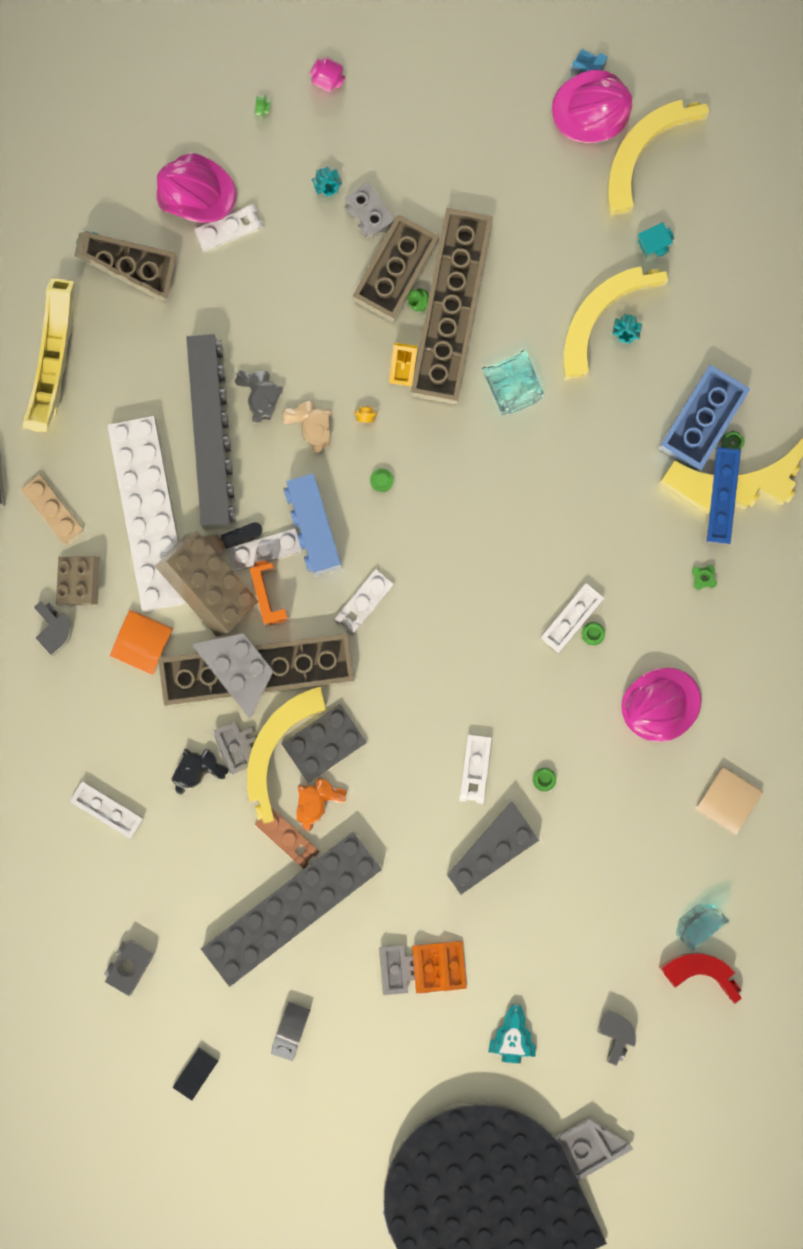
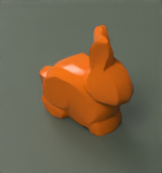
(313, 801)

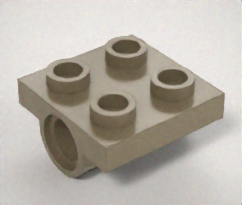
(78, 580)

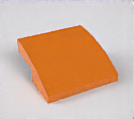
(141, 642)
(439, 967)

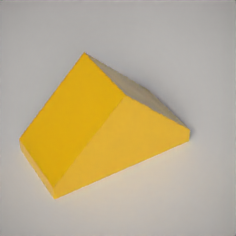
(403, 364)

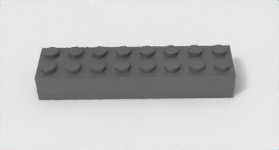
(209, 432)
(291, 909)

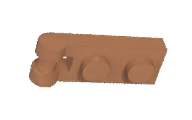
(288, 838)

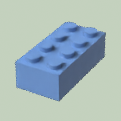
(704, 418)
(313, 523)

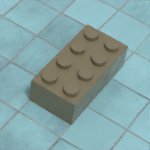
(396, 268)
(206, 583)

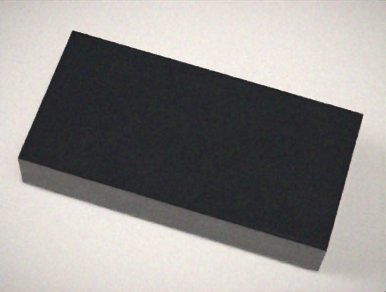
(195, 1074)

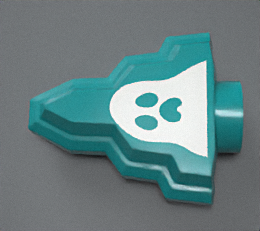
(513, 1038)

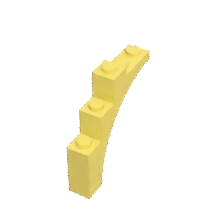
(53, 355)
(770, 481)

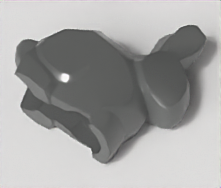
(263, 393)

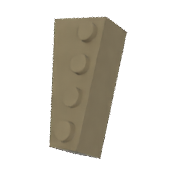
(133, 263)

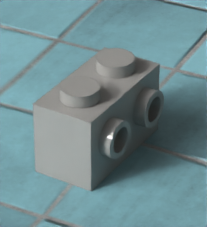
(369, 211)

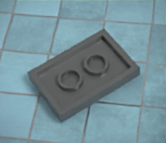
(324, 743)

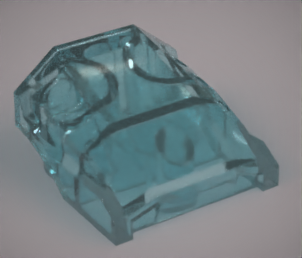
(513, 383)
(699, 925)

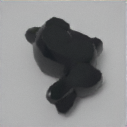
(193, 769)

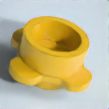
(365, 414)

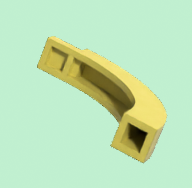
(619, 182)
(576, 343)
(283, 719)

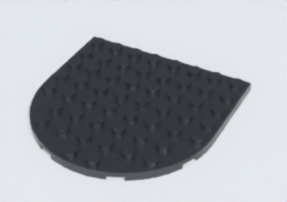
(485, 1183)

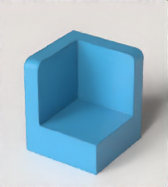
(586, 61)

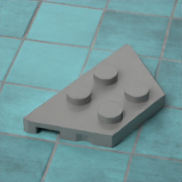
(238, 668)
(591, 1147)

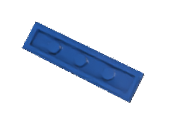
(723, 495)

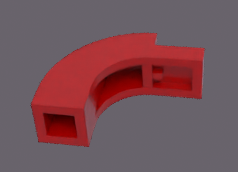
(691, 964)

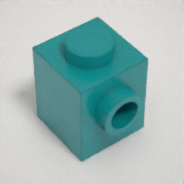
(655, 241)

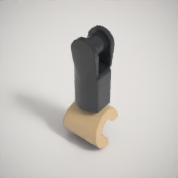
(234, 537)

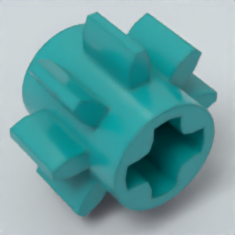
(327, 181)
(627, 328)

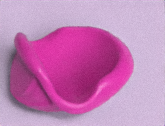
(592, 107)
(195, 189)
(661, 704)

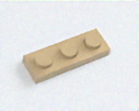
(52, 509)

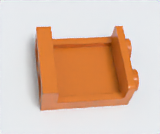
(269, 618)

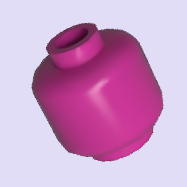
(327, 74)

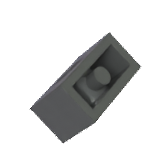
(141, 959)

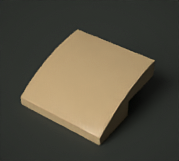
(729, 800)

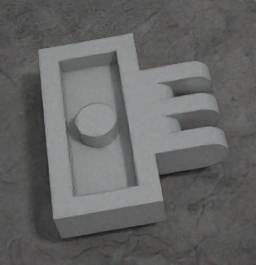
(234, 746)
(395, 969)

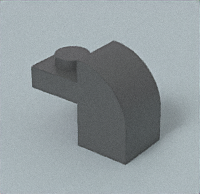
(58, 632)
(290, 1031)
(621, 1031)

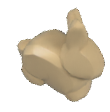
(314, 423)

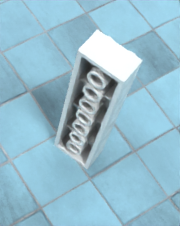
(146, 507)

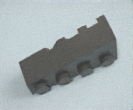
(498, 845)

